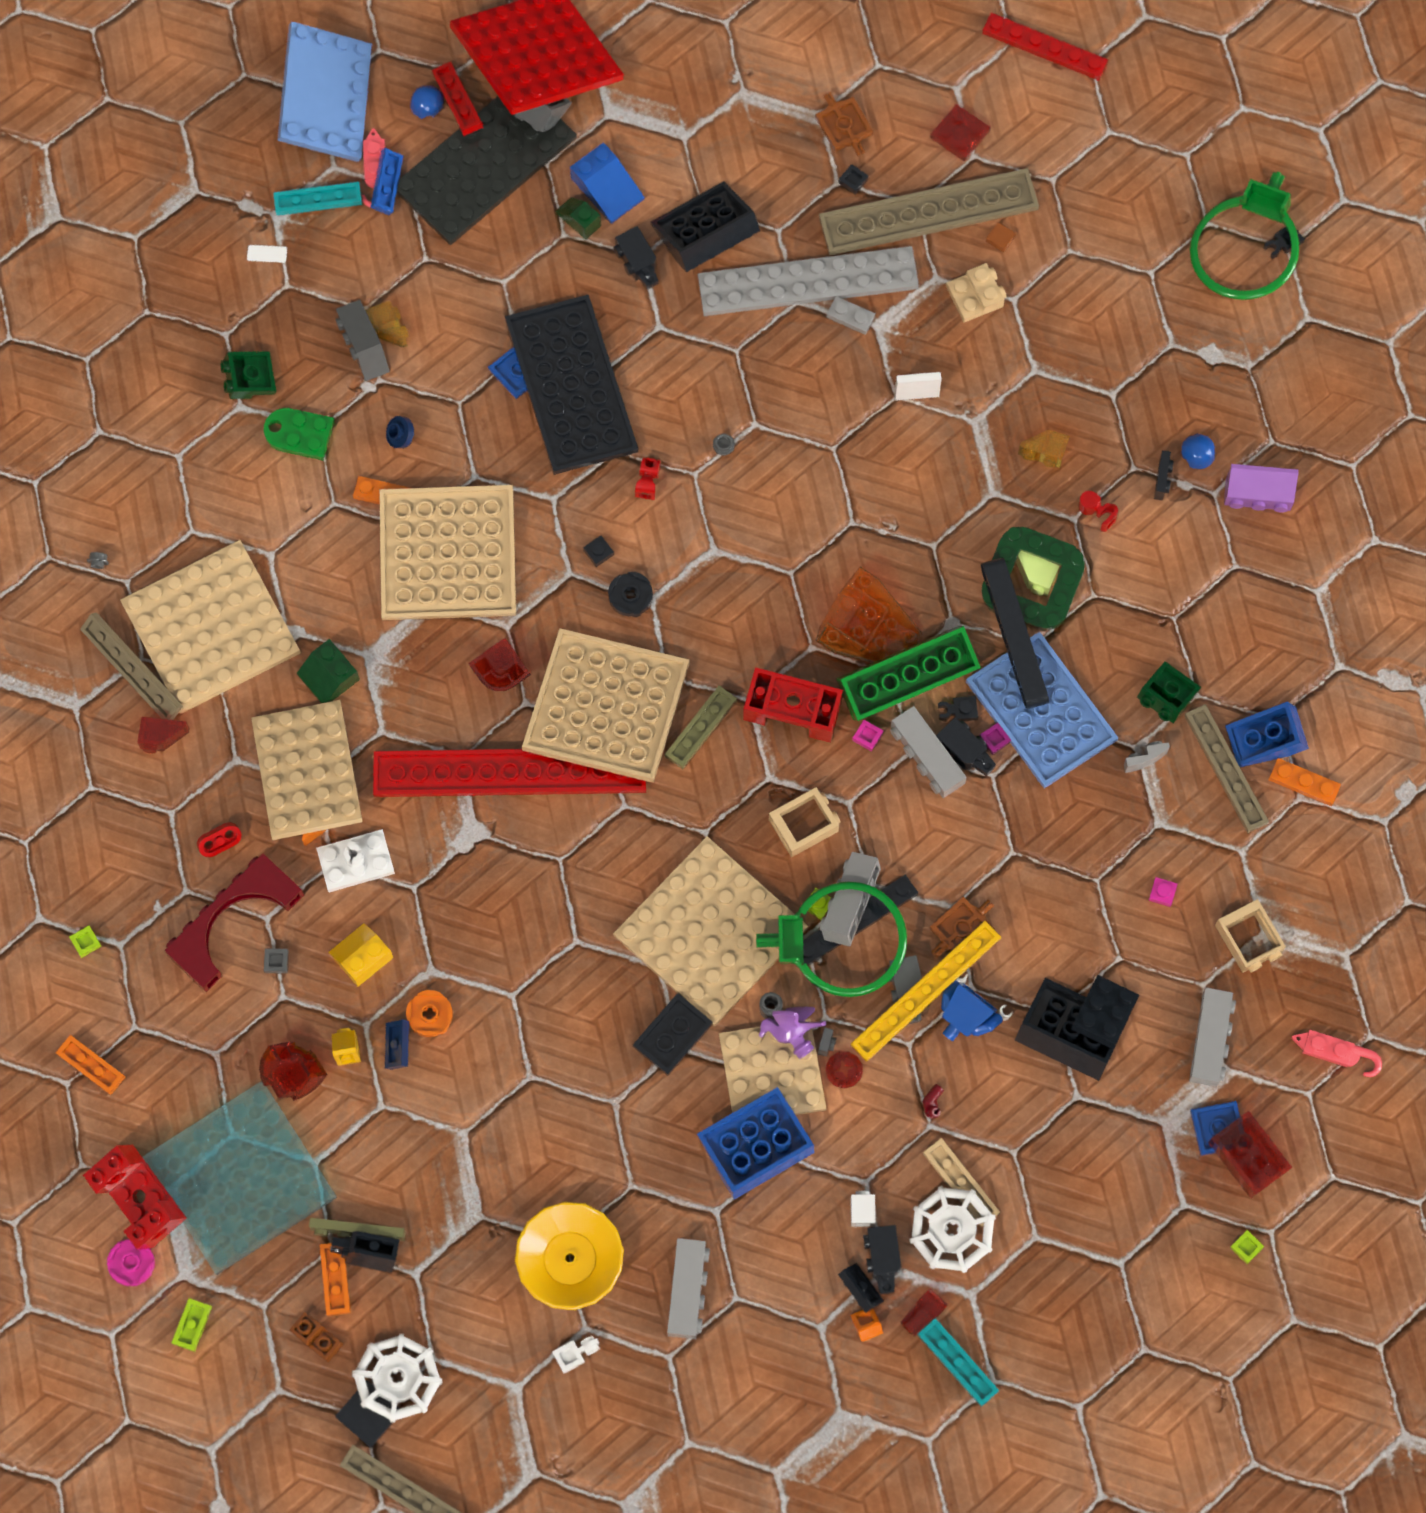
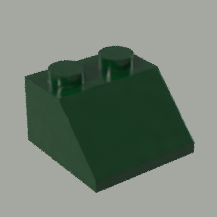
(327, 672)

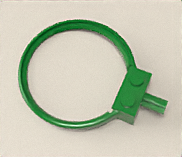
(1266, 202)
(791, 940)

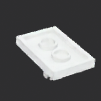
(355, 860)

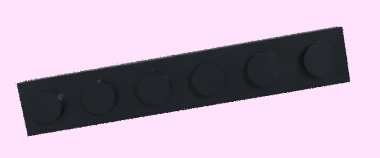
(899, 892)

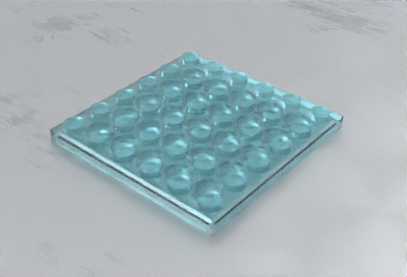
(240, 1177)

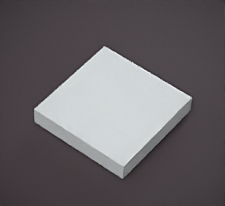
(917, 386)

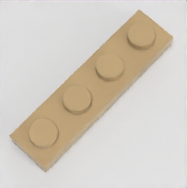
(956, 1175)

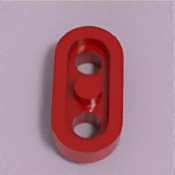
(220, 841)

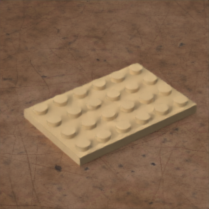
(306, 770)

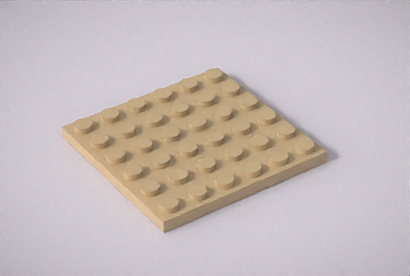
(447, 552)
(210, 626)
(606, 705)
(704, 929)

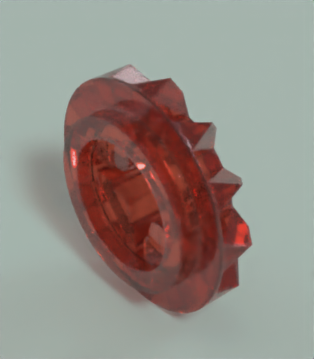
(838, 1078)

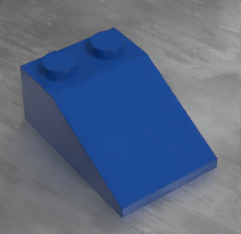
(606, 183)
(1267, 735)

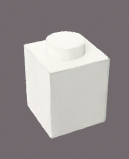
(862, 1209)

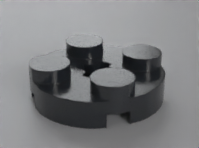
(627, 582)

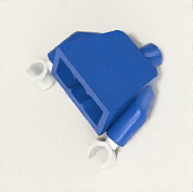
(968, 1011)

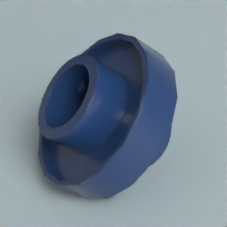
(400, 432)

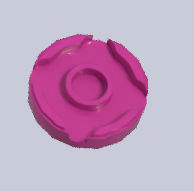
(130, 1265)

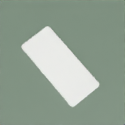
(267, 253)

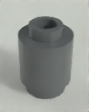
(767, 1000)

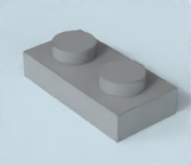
(850, 315)

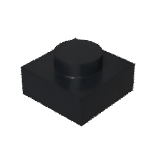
(853, 179)
(598, 551)

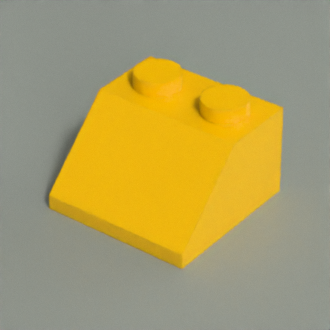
(361, 954)

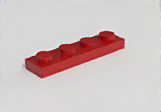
(457, 98)

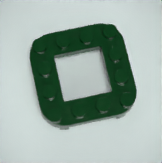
(1066, 584)

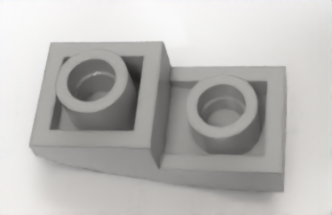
(1152, 754)

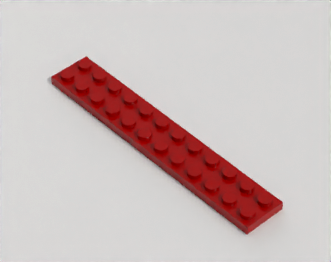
(489, 774)

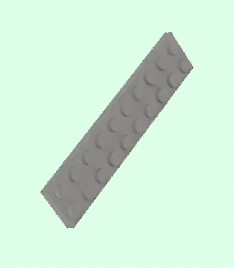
(808, 281)

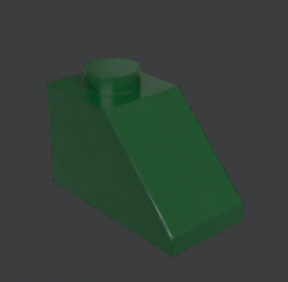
(580, 217)

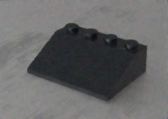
(706, 226)
(1050, 1032)

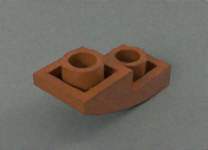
(316, 1337)

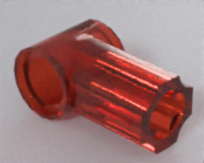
(927, 1308)

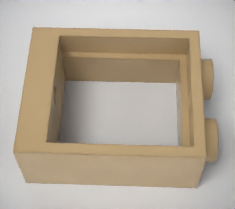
(786, 836)
(1238, 916)

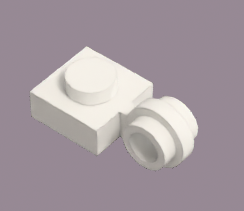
(570, 1355)

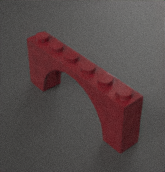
(258, 881)

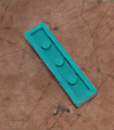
(317, 198)
(958, 1362)

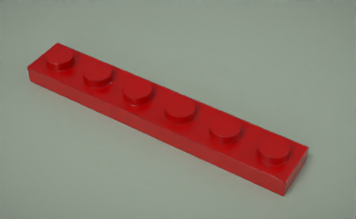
(1045, 46)

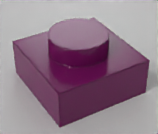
(995, 738)

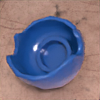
(426, 101)
(1198, 451)

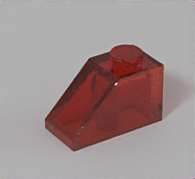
(160, 734)

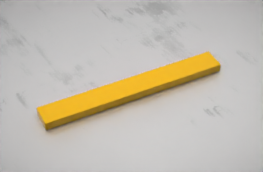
(925, 991)

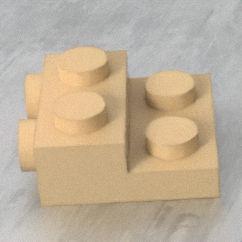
(976, 292)

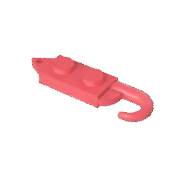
(371, 150)
(1336, 1050)

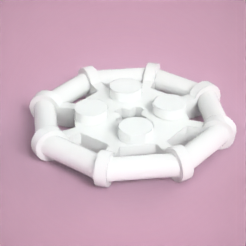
(966, 1231)
(384, 1382)

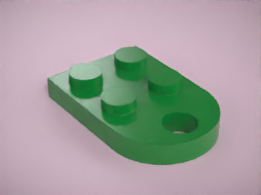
(300, 433)

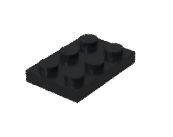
(1105, 1012)
(672, 1034)

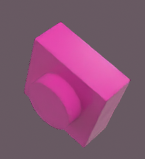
(867, 735)
(1163, 892)

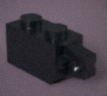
(638, 256)
(966, 748)
(367, 1250)
(884, 1256)

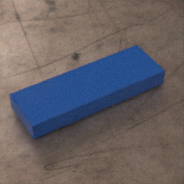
(386, 181)

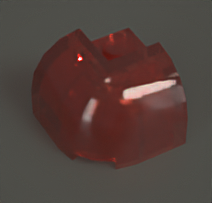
(499, 667)
(290, 1070)

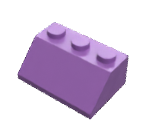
(1260, 487)

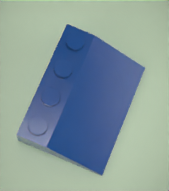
(756, 1143)

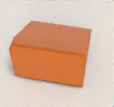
(866, 1324)

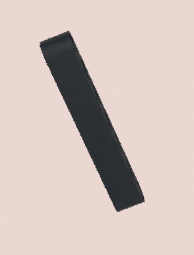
(1014, 633)

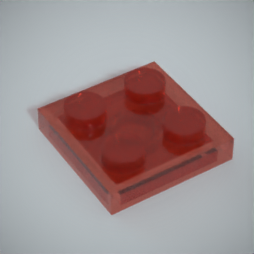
(960, 132)

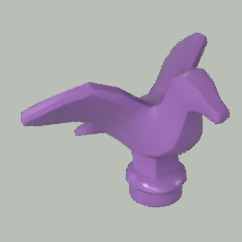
(791, 1028)

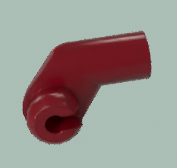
(930, 1102)

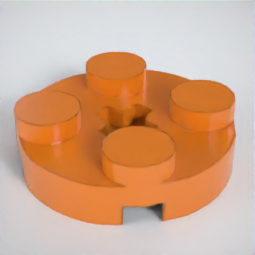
(439, 1004)

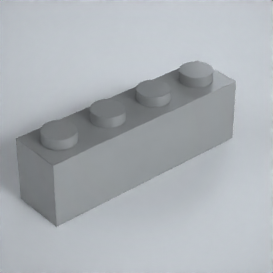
(928, 752)
(849, 905)
(1211, 1037)
(686, 1288)

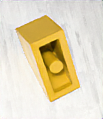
(345, 1047)

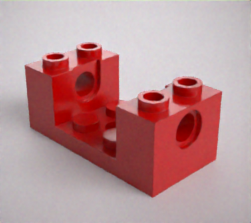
(817, 705)
(122, 1175)

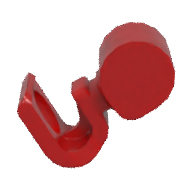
(649, 471)
(1091, 503)

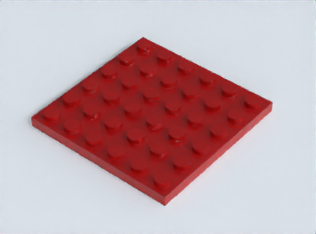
(536, 52)

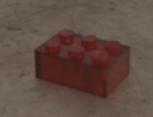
(1249, 1154)

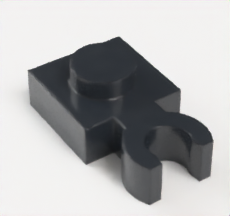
(1281, 242)
(962, 708)

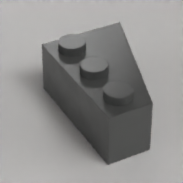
(362, 339)

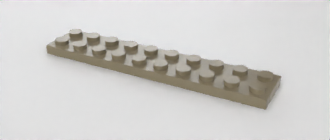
(928, 211)

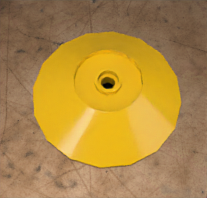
(566, 1231)

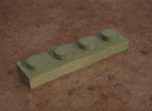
(700, 727)
(323, 1227)

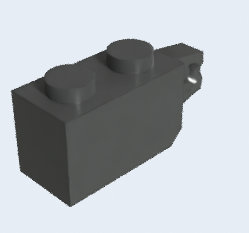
(905, 979)

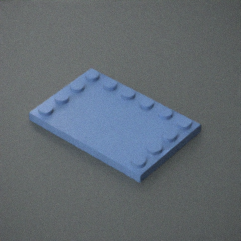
(324, 92)
(1050, 736)

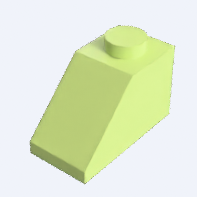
(1037, 573)

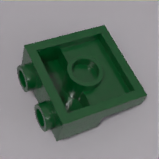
(248, 374)
(1168, 692)

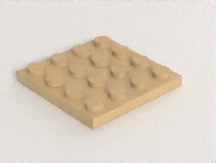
(762, 1064)

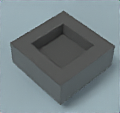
(276, 960)
(827, 1042)

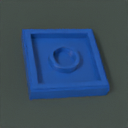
(508, 372)
(1210, 1121)

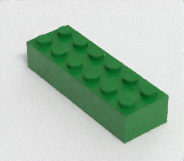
(908, 673)

